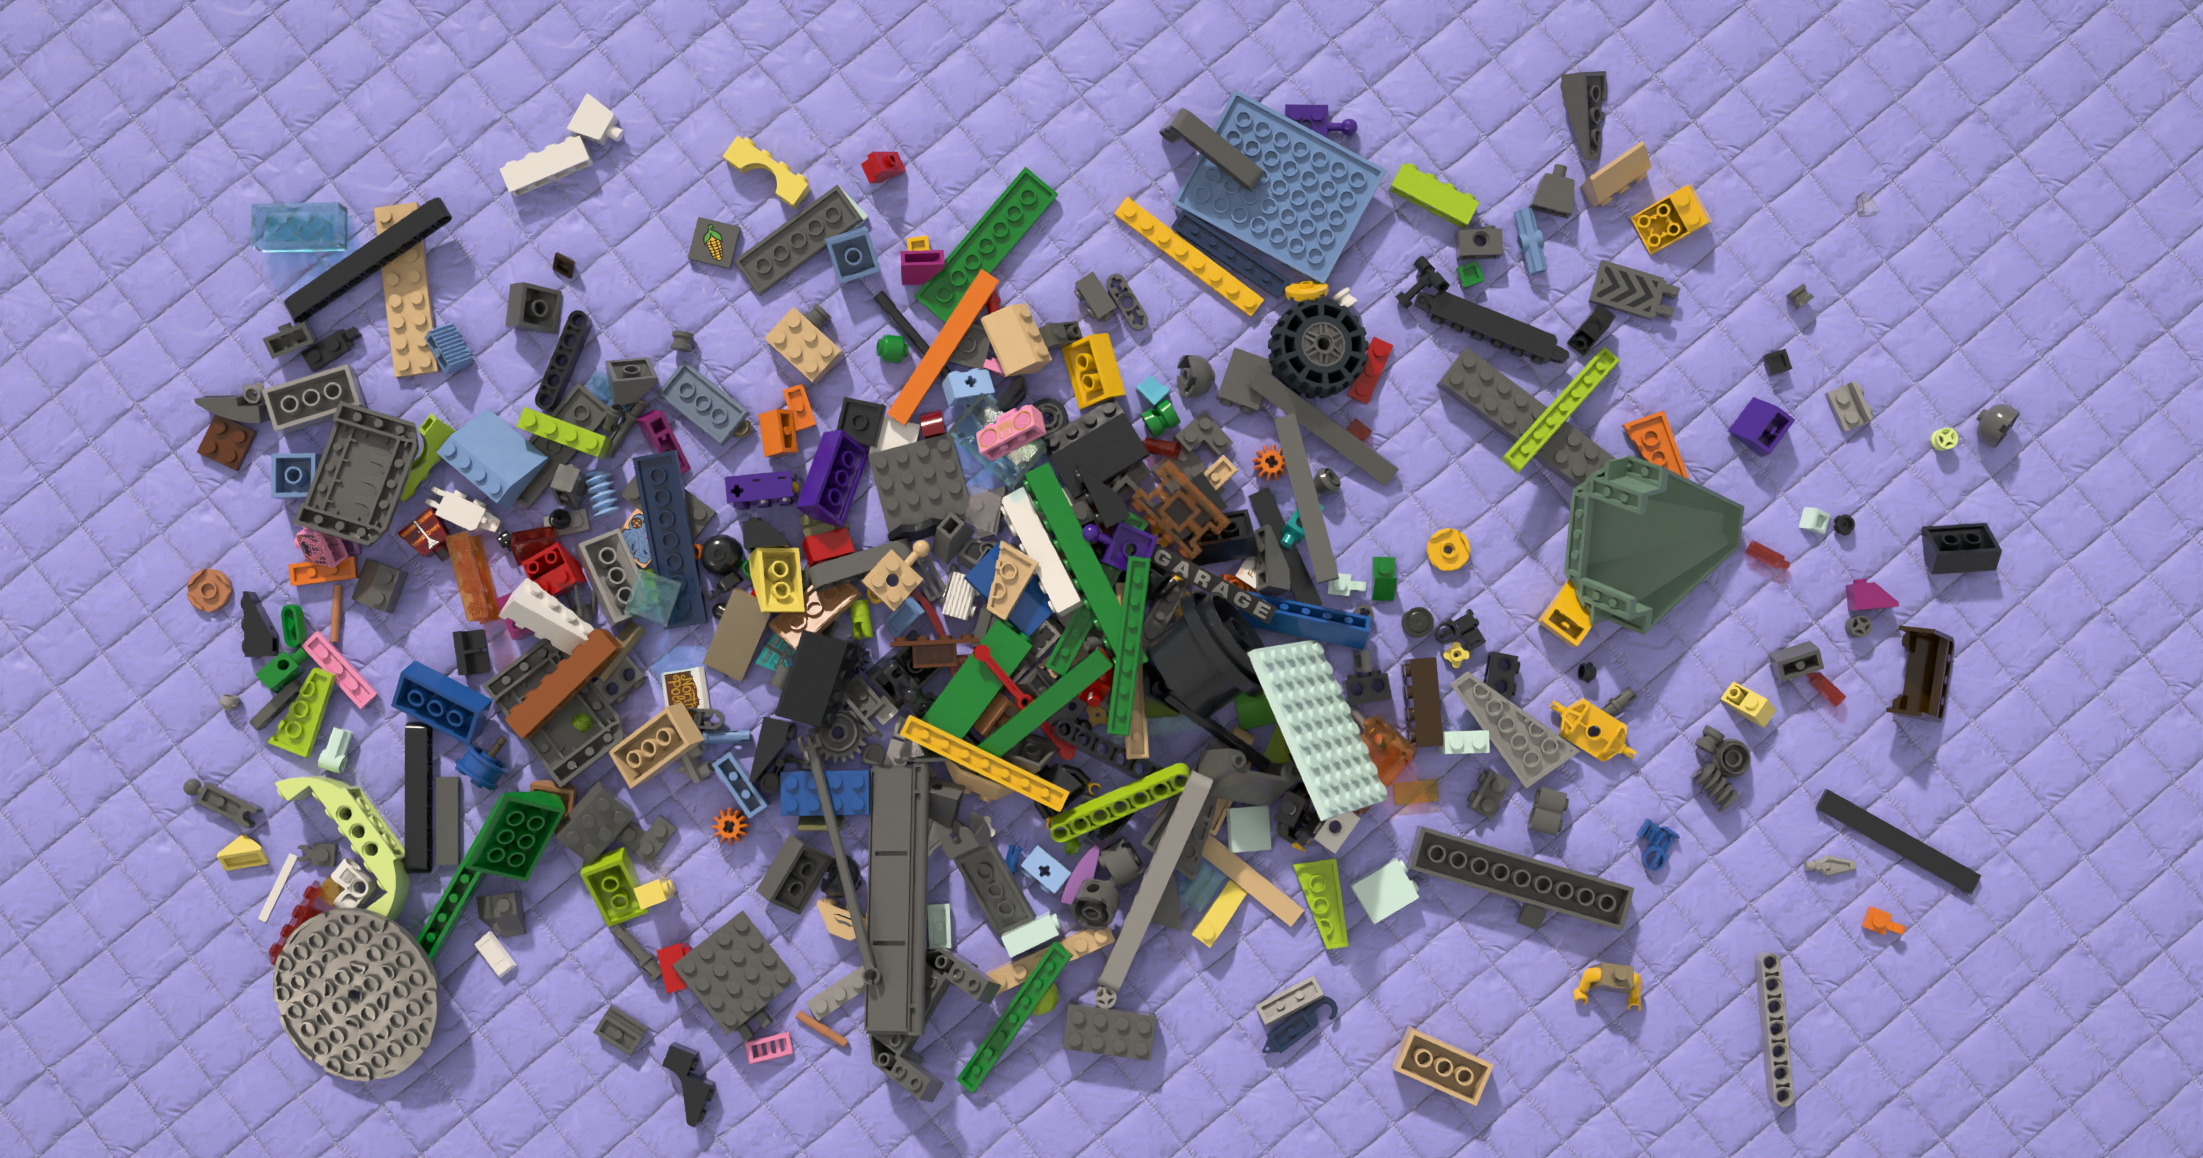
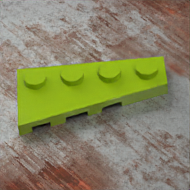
(302, 723)

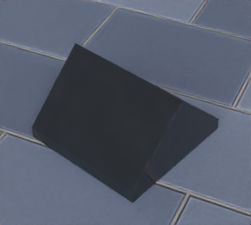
(1154, 694)

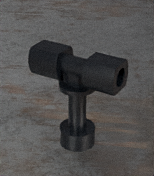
(1427, 277)

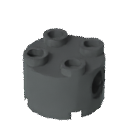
(1121, 862)
(1095, 903)

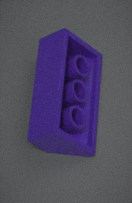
(833, 478)

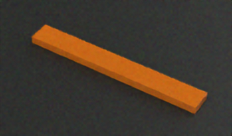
(943, 347)

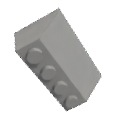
(610, 573)

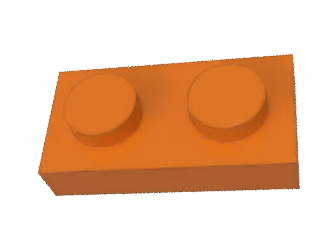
(798, 401)

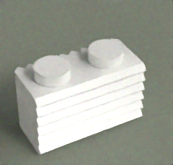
(960, 598)

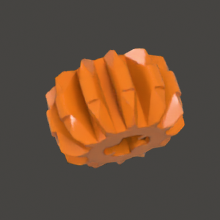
(1277, 458)
(723, 823)

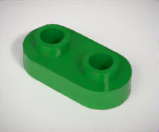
(293, 625)

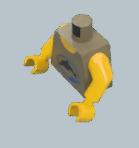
(1612, 979)

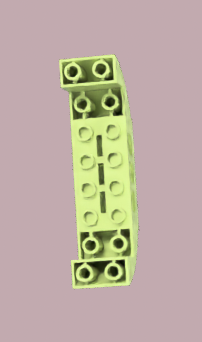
(366, 831)

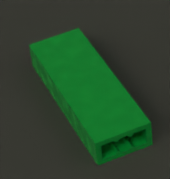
(975, 683)

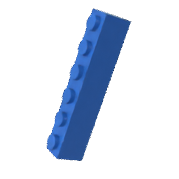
(1314, 622)

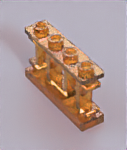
(1193, 496)
(473, 577)

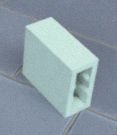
(1464, 742)
(1385, 890)
(1031, 934)

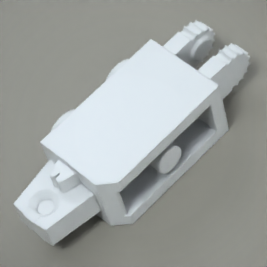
(463, 512)

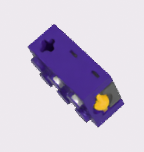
(762, 489)

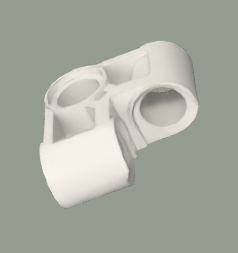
(349, 876)

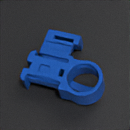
(1661, 842)

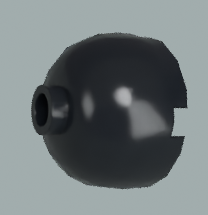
(722, 555)
(833, 884)

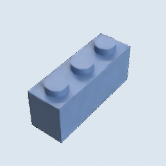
(737, 781)

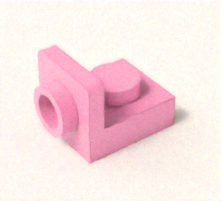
(994, 367)

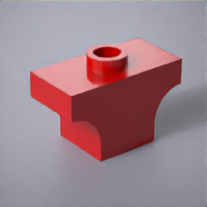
(882, 166)

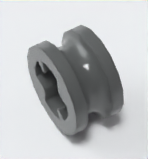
(1366, 607)

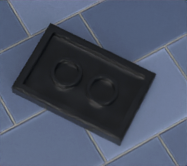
(1179, 511)

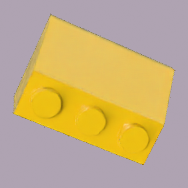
(1093, 370)

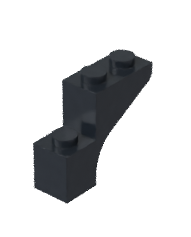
(696, 1088)

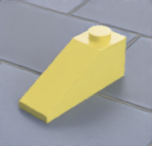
(1219, 913)

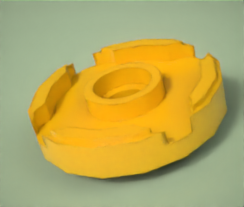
(1306, 290)
(1459, 549)

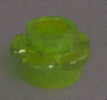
(581, 722)
(1072, 846)

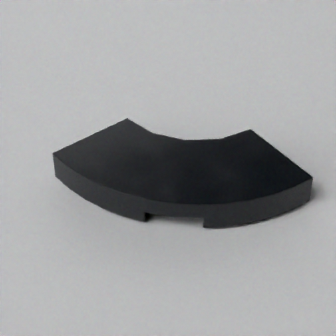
(915, 531)

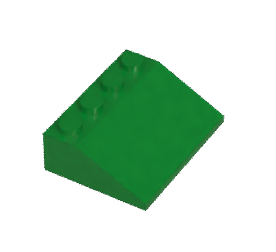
(517, 834)

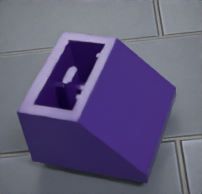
(1761, 426)

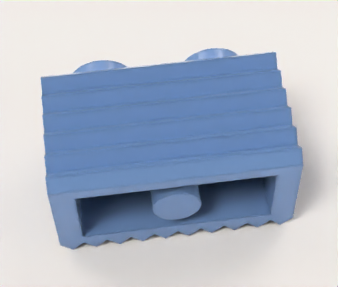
(449, 348)

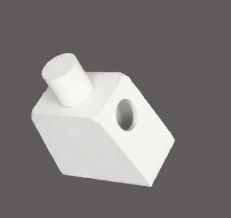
(595, 122)

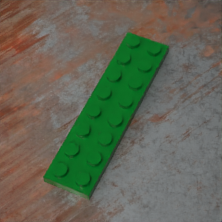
(987, 242)

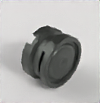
(1417, 622)

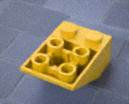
(1671, 219)
(1566, 616)

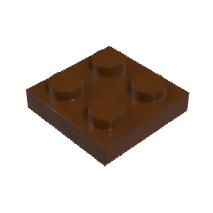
(227, 442)

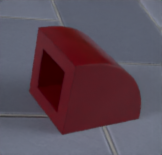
(932, 424)

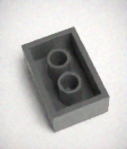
(594, 822)

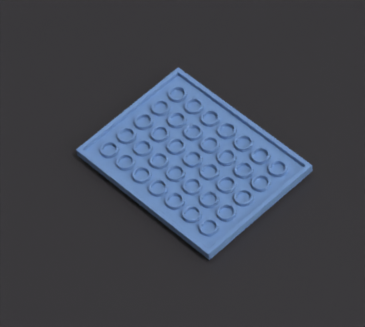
(1302, 203)

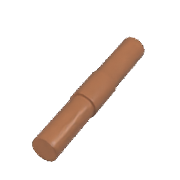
(336, 613)
(821, 1028)

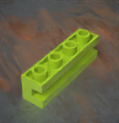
(1434, 195)

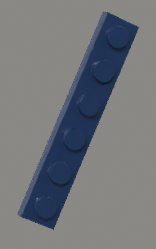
(1230, 254)

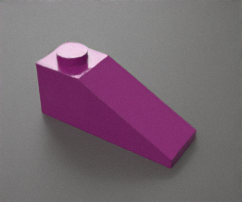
(660, 436)

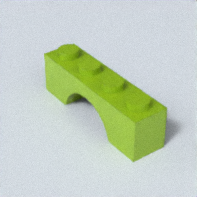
(564, 433)
(433, 434)

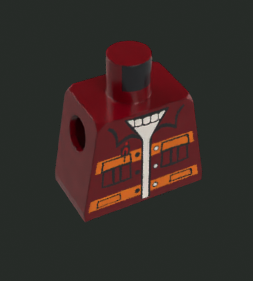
(427, 535)

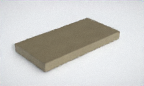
(737, 635)

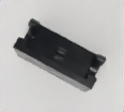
(1105, 834)

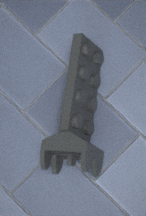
(987, 875)

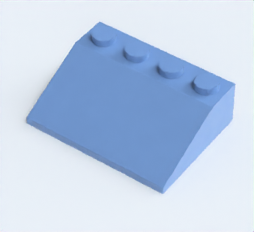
(493, 457)

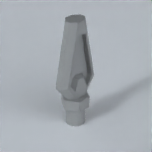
(1830, 865)

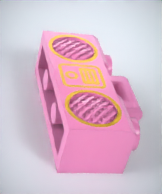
(1010, 432)

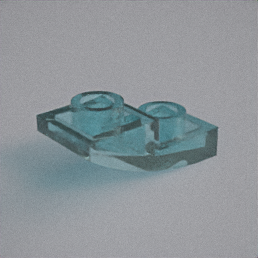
(599, 385)

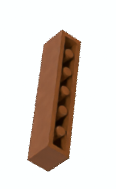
(563, 683)

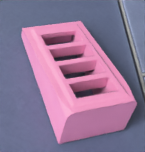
(757, 1041)

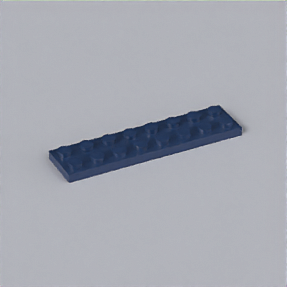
(671, 533)

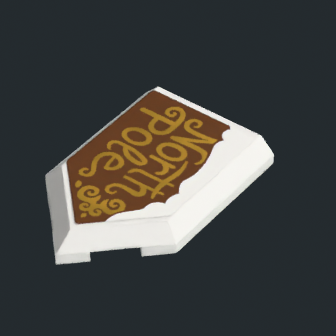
(686, 687)

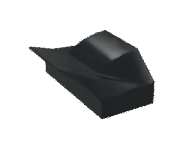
(1013, 395)

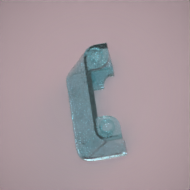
(1008, 468)

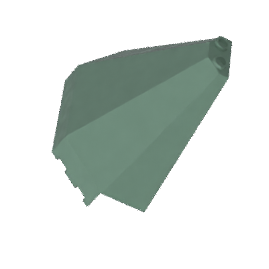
(1644, 540)

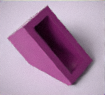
(920, 266)
(1868, 596)

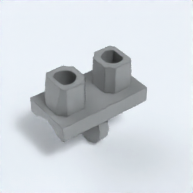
(693, 766)

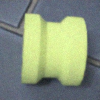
(1948, 436)

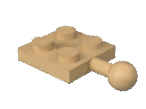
(906, 576)

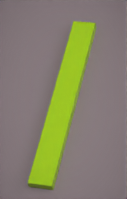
(1560, 410)

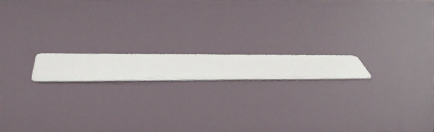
(277, 887)

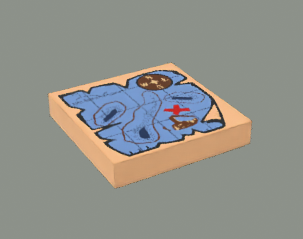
(636, 538)

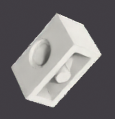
(1331, 840)

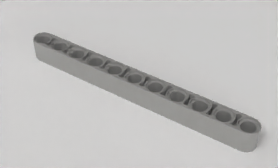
(1155, 880)

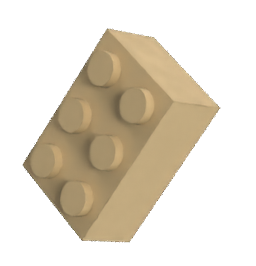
(804, 346)

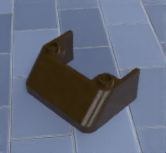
(1926, 674)

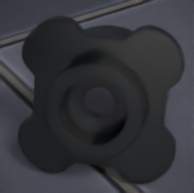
(504, 539)

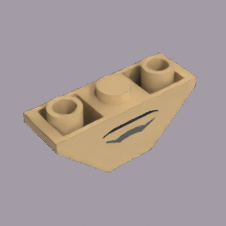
(838, 918)

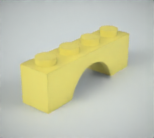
(745, 157)

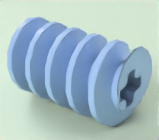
(601, 493)

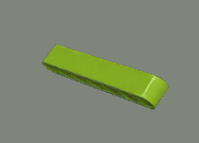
(1114, 811)

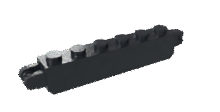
(1492, 327)

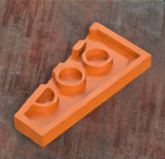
(1656, 442)

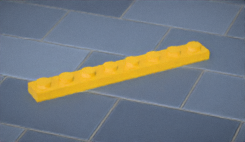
(1189, 257)
(984, 763)

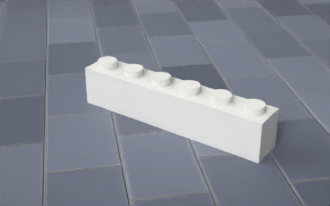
(1040, 546)

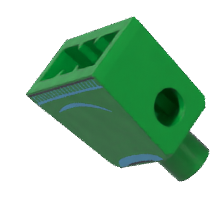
(276, 675)

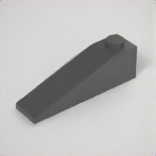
(1583, 100)

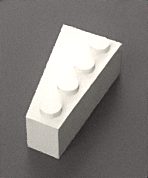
(545, 616)

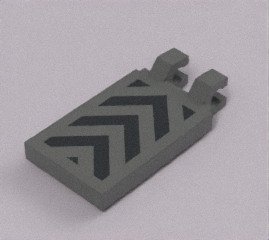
(1631, 291)

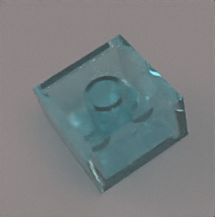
(652, 598)

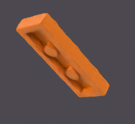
(311, 573)

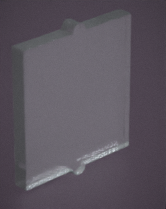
(983, 508)

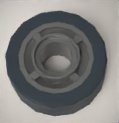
(1057, 410)

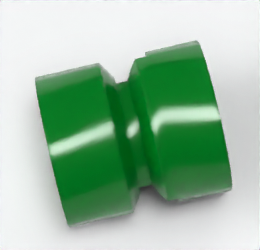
(1162, 417)

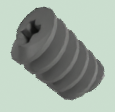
(1715, 785)

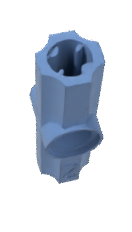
(1530, 241)

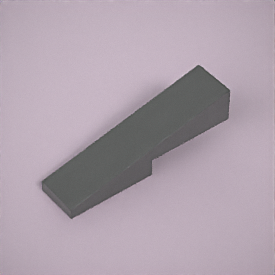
(1041, 641)

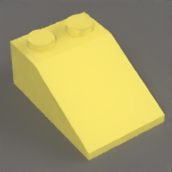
(777, 579)

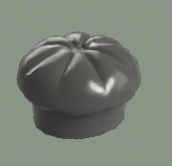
(1732, 758)

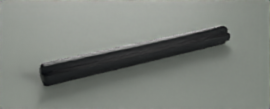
(1219, 732)

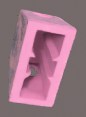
(320, 548)

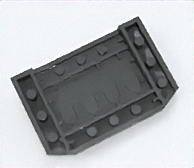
(360, 475)
(558, 743)

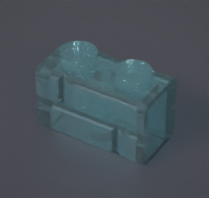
(1199, 893)

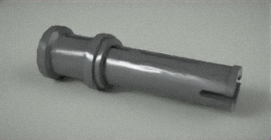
(630, 415)
(644, 959)

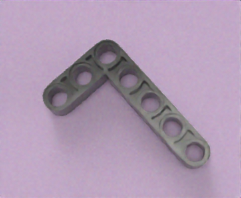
(1212, 146)

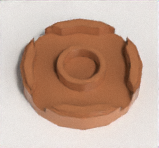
(209, 590)

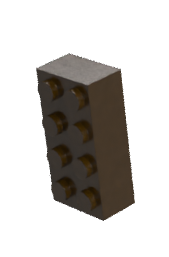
(1423, 702)

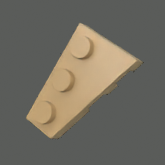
(1011, 577)

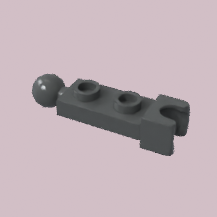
(222, 802)

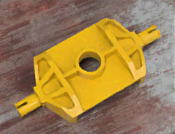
(1580, 717)

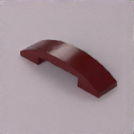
(931, 612)

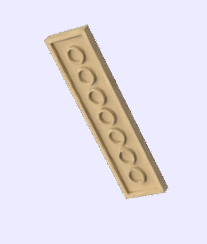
(407, 301)

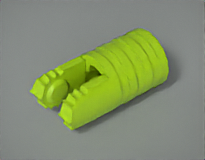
(861, 619)

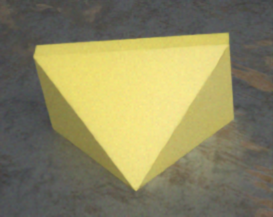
(242, 854)

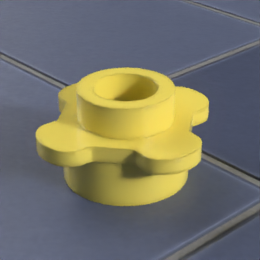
(1462, 654)

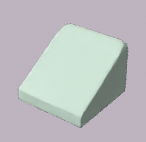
(1814, 520)

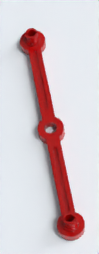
(982, 653)

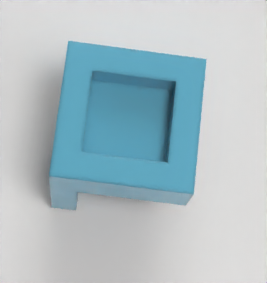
(1152, 391)

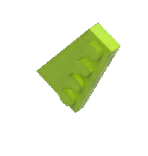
(1324, 897)

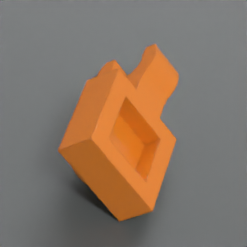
(1880, 922)

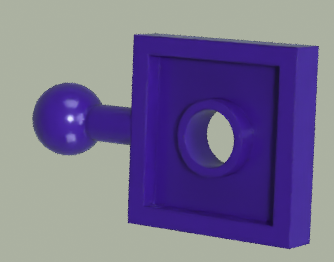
(1318, 117)
(1121, 536)

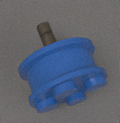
(483, 765)

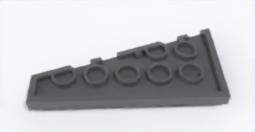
(1191, 853)

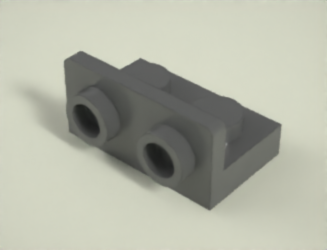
(1488, 793)

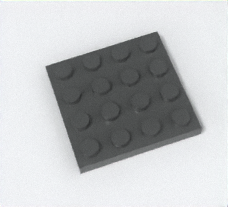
(920, 481)
(734, 973)

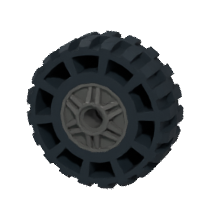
(1318, 348)

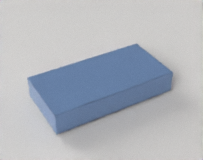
(903, 616)

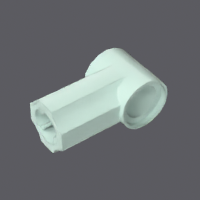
(334, 756)

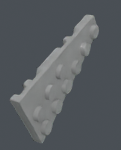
(1521, 739)

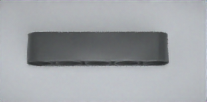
(854, 566)

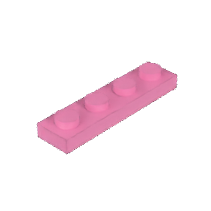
(347, 676)

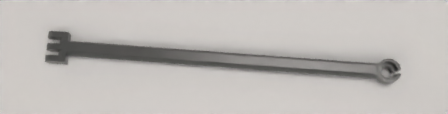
(839, 853)

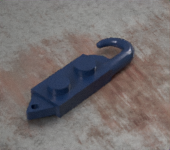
(1297, 1026)

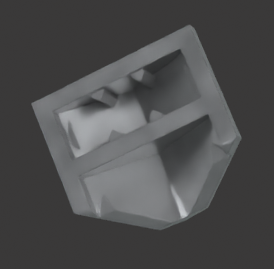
(915, 752)

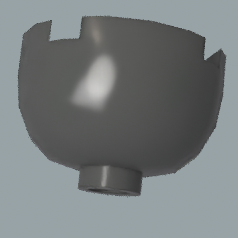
(1195, 376)
(1995, 423)

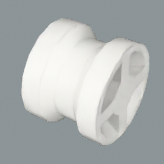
(1345, 298)

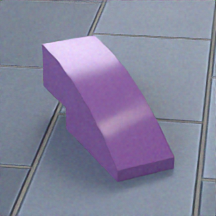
(1084, 870)

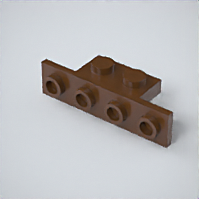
(934, 653)

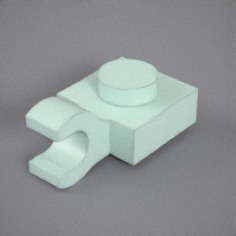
(1344, 584)

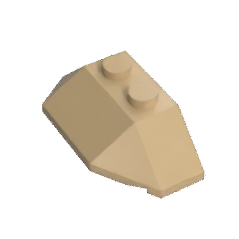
(976, 783)

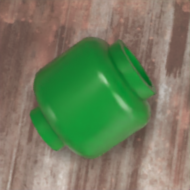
(892, 349)

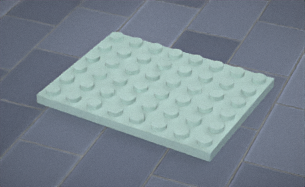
(1318, 728)

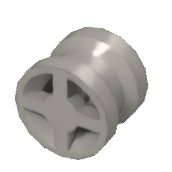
(1107, 999)

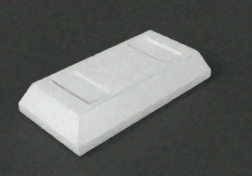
(495, 954)

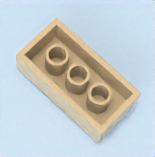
(656, 745)
(1442, 1065)

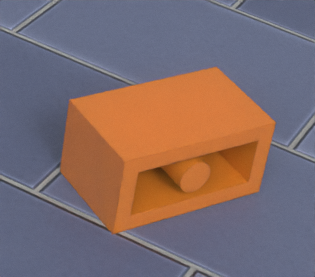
(778, 433)

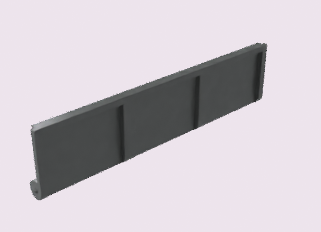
(897, 898)

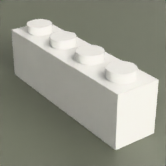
(546, 166)

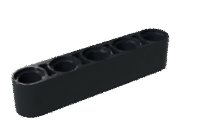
(563, 350)

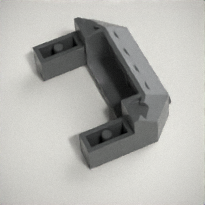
(895, 1054)

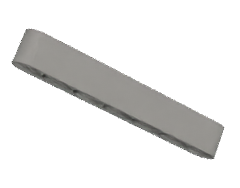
(1780, 1037)

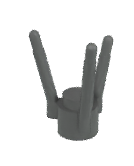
(582, 610)

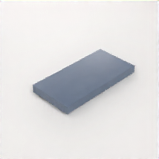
(703, 403)

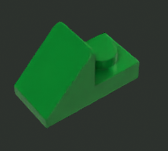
(1383, 579)

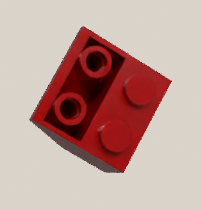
(554, 570)

